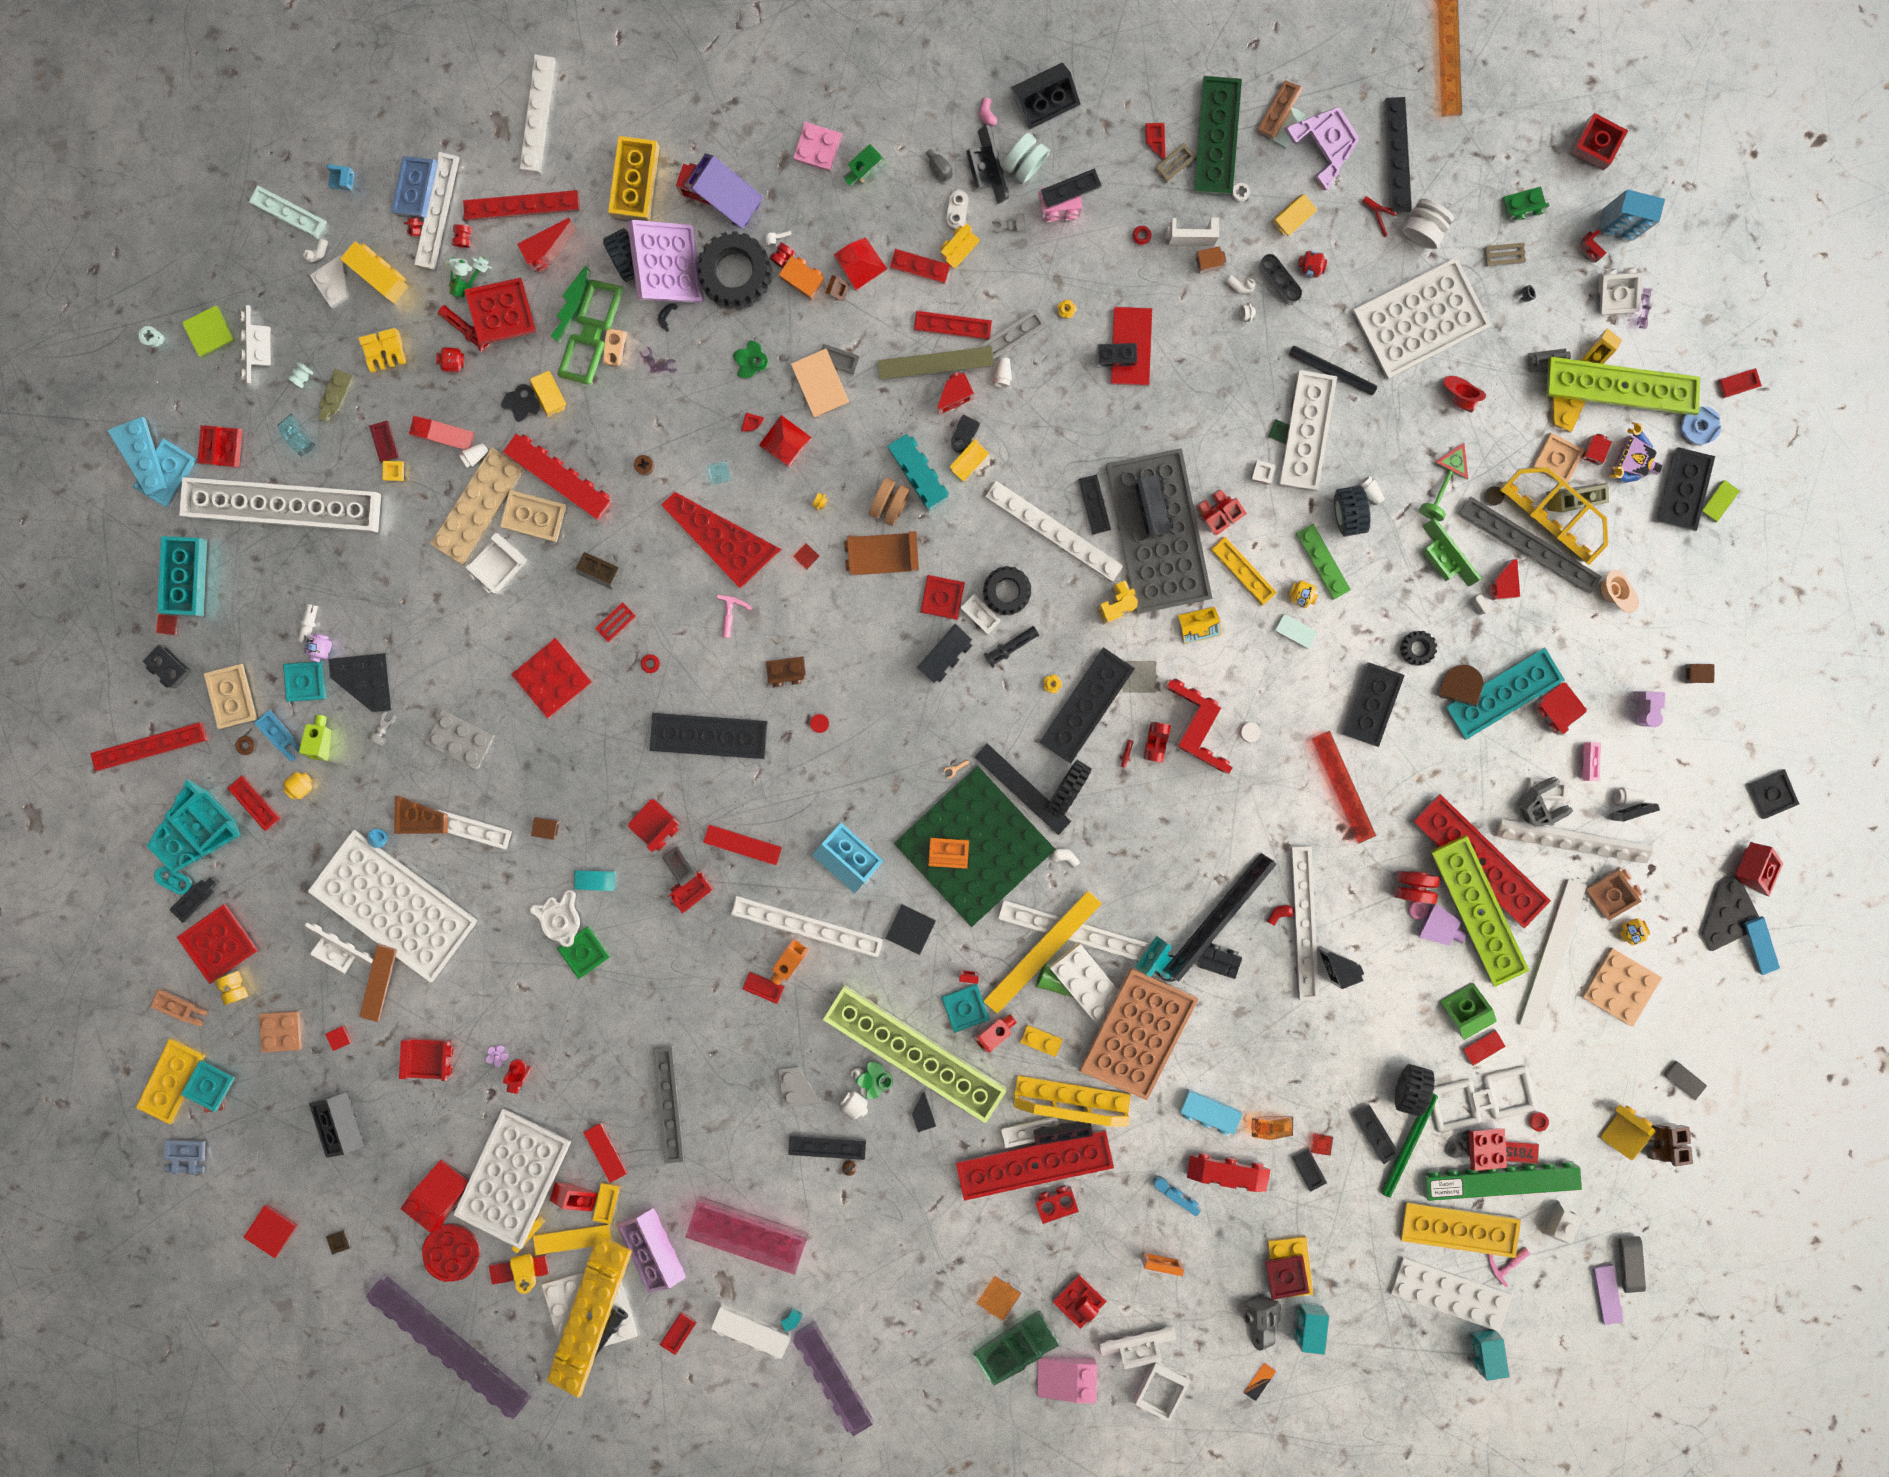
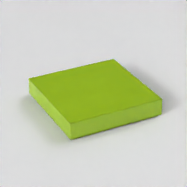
(208, 331)

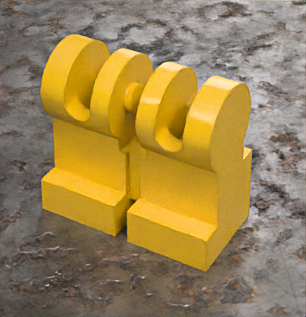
(387, 341)

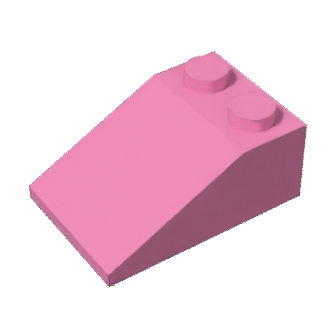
(1067, 1379)

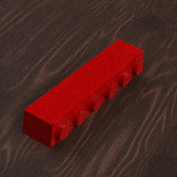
(557, 476)

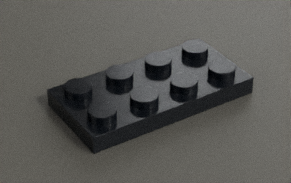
(1686, 489)
(1373, 704)

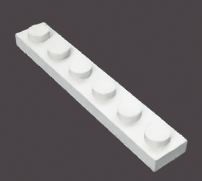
(537, 114)
(437, 211)

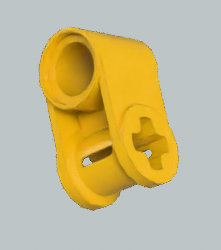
(523, 1268)

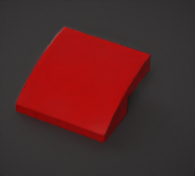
(219, 446)

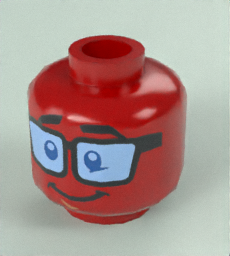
(1312, 264)

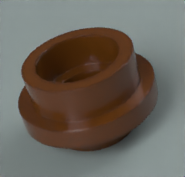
(239, 745)

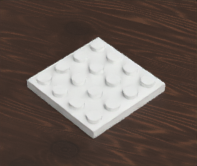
(560, 1298)

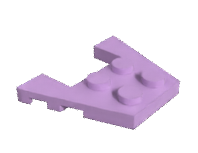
(1332, 135)

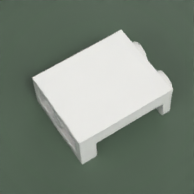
(1192, 237)
(496, 564)

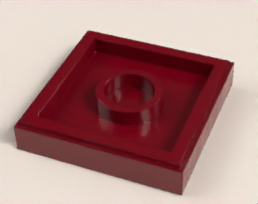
(1287, 1276)

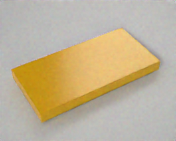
(171, 1074)

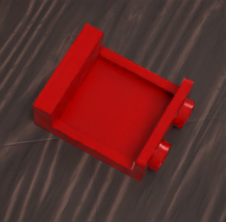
(425, 1059)

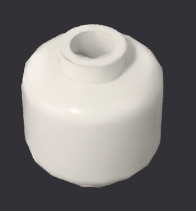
(853, 1105)

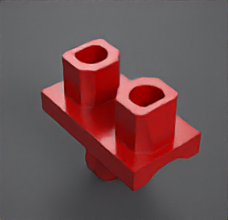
(516, 1075)

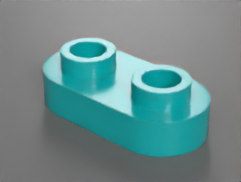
(174, 880)

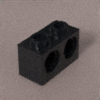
(1116, 355)
(169, 663)

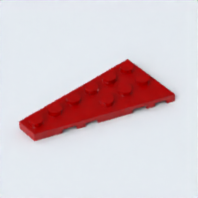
(729, 545)

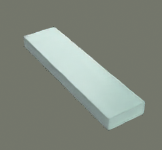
(287, 212)

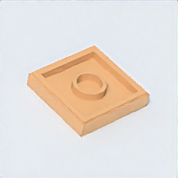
(1559, 456)

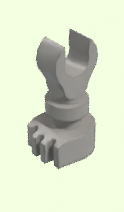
(1019, 223)
(381, 729)

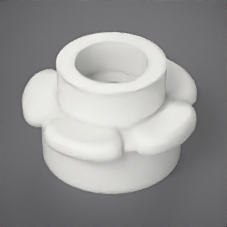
(1247, 312)

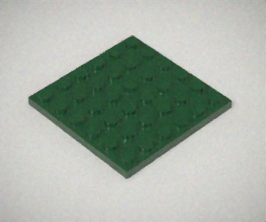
(1000, 851)

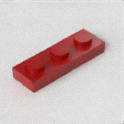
(920, 266)

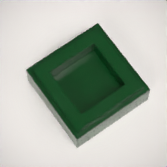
(1279, 431)

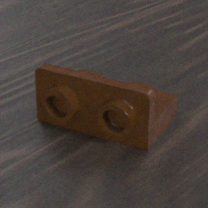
(786, 670)

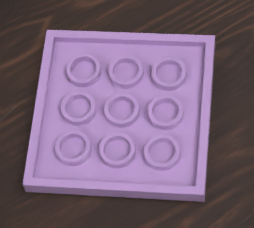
(664, 261)

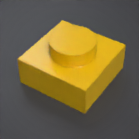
(393, 471)

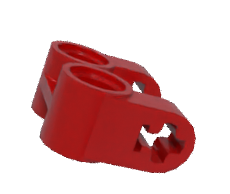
(1156, 742)

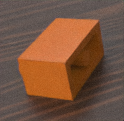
(802, 277)

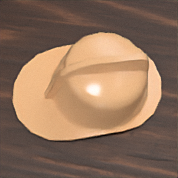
(1619, 591)

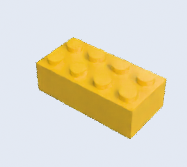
(633, 179)

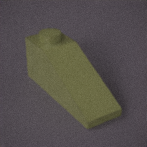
(1566, 501)

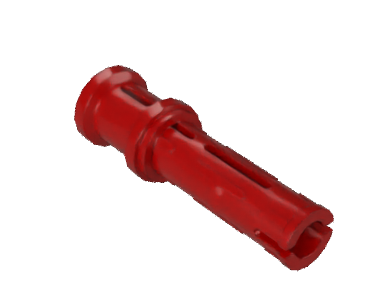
(462, 326)

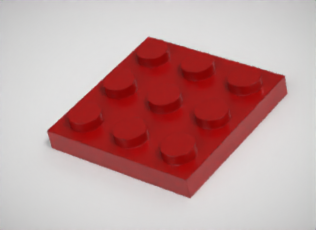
(500, 311)
(551, 678)
(217, 943)

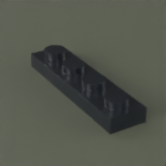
(827, 1147)

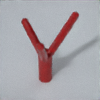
(1376, 207)

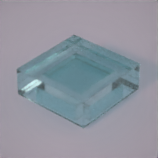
(719, 473)

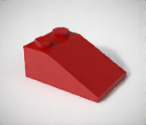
(546, 245)
(435, 1196)

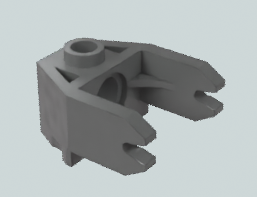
(1534, 808)

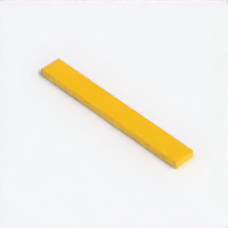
(1042, 951)

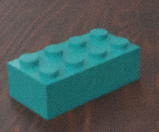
(182, 576)

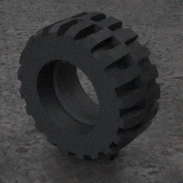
(725, 246)

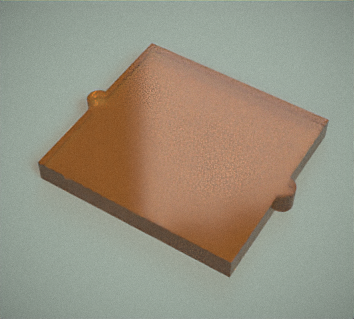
(999, 1298)

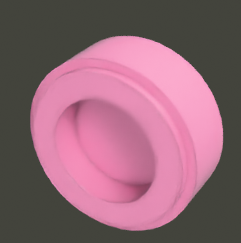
(1418, 910)

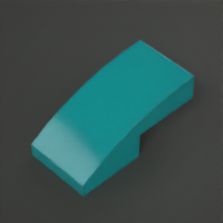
(594, 880)

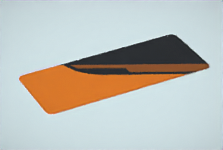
(1259, 1381)

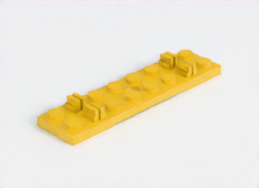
(581, 1334)

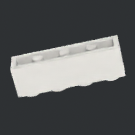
(751, 1331)

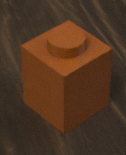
(1210, 259)

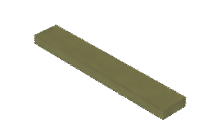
(936, 363)

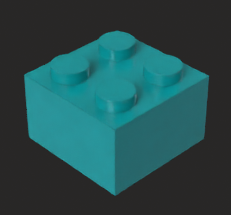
(1311, 1329)
(1489, 1354)

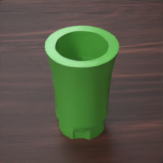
(1049, 981)

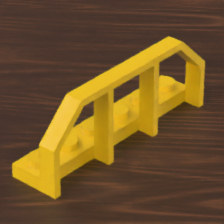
(1554, 526)
(1072, 1094)

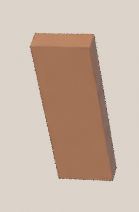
(1279, 109)

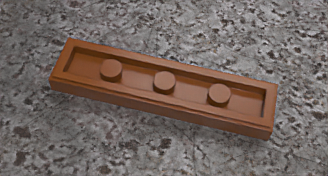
(378, 982)

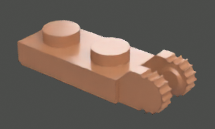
(177, 1007)

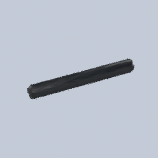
(1333, 370)

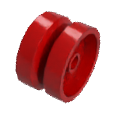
(1417, 886)

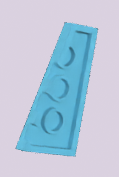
(139, 452)

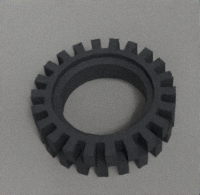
(1068, 789)

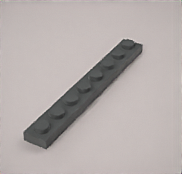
(1530, 544)

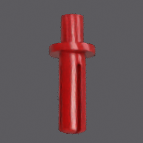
(1125, 759)

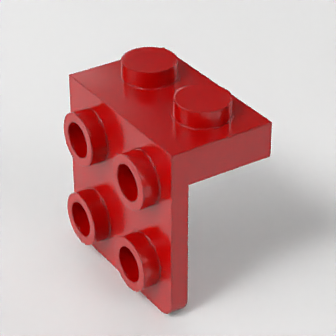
(1560, 708)
(654, 825)

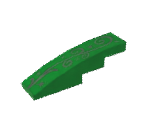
(574, 297)

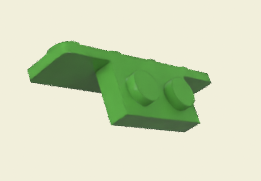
(1447, 556)

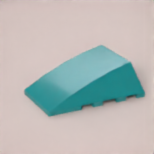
(192, 828)

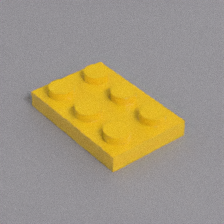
(1291, 1246)

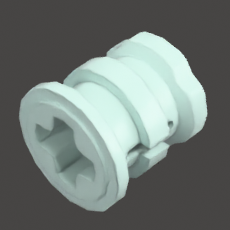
(149, 331)
(300, 375)

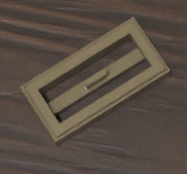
(1164, 173)
(1521, 252)

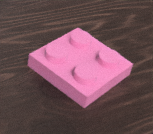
(817, 146)

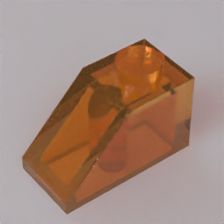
(1272, 1127)

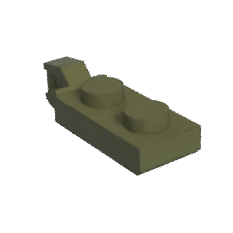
(334, 394)

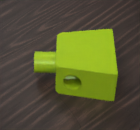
(316, 740)

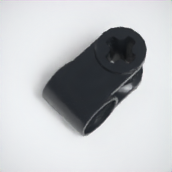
(965, 431)

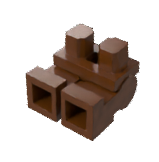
(1671, 1144)

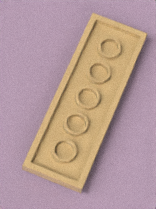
(477, 506)

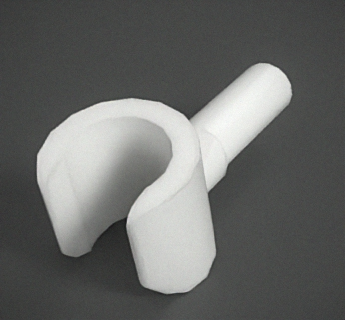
(770, 239)

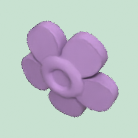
(496, 1055)

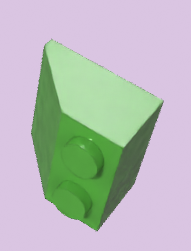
(1469, 1011)

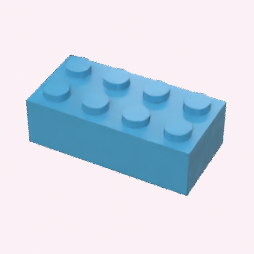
(1631, 215)

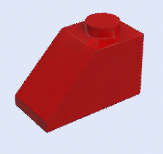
(1506, 582)
(573, 1197)

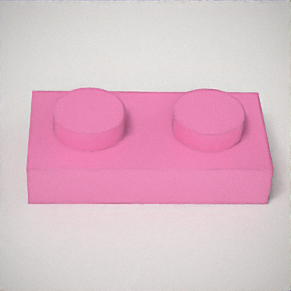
(1591, 763)

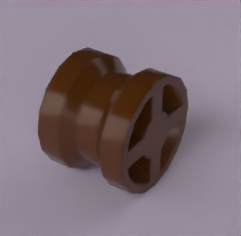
(644, 469)

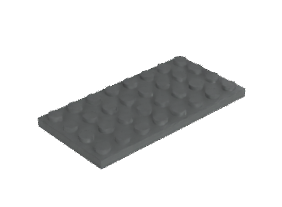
(1164, 568)

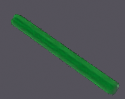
(1407, 1150)

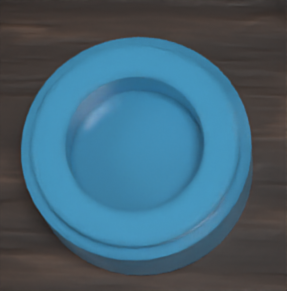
(377, 838)

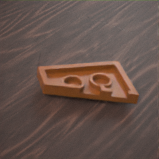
(417, 818)

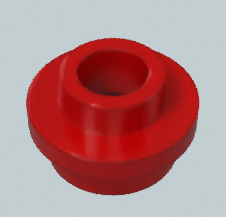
(1141, 229)
(645, 659)

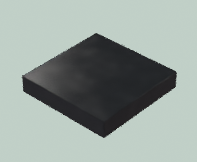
(1773, 794)
(1634, 811)
(910, 929)

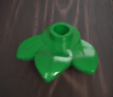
(747, 359)
(872, 1080)

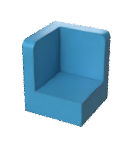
(340, 177)

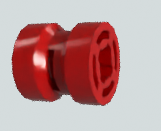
(461, 236)
(782, 255)

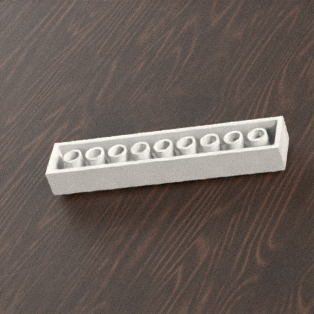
(280, 504)

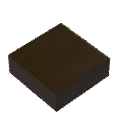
(338, 1241)

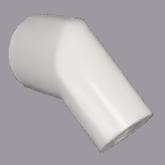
(316, 254)
(1065, 855)

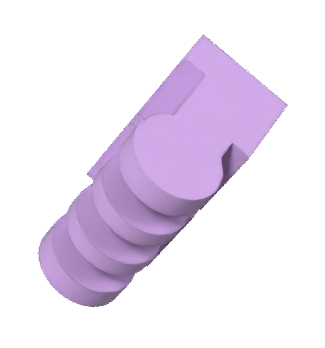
(1649, 708)

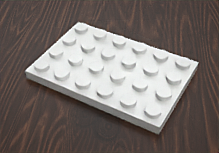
(1421, 318)
(512, 1178)

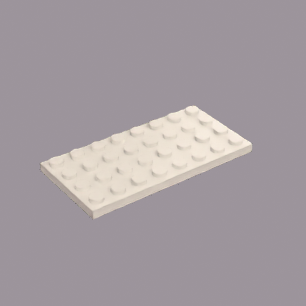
(393, 906)

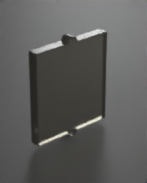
(1142, 678)

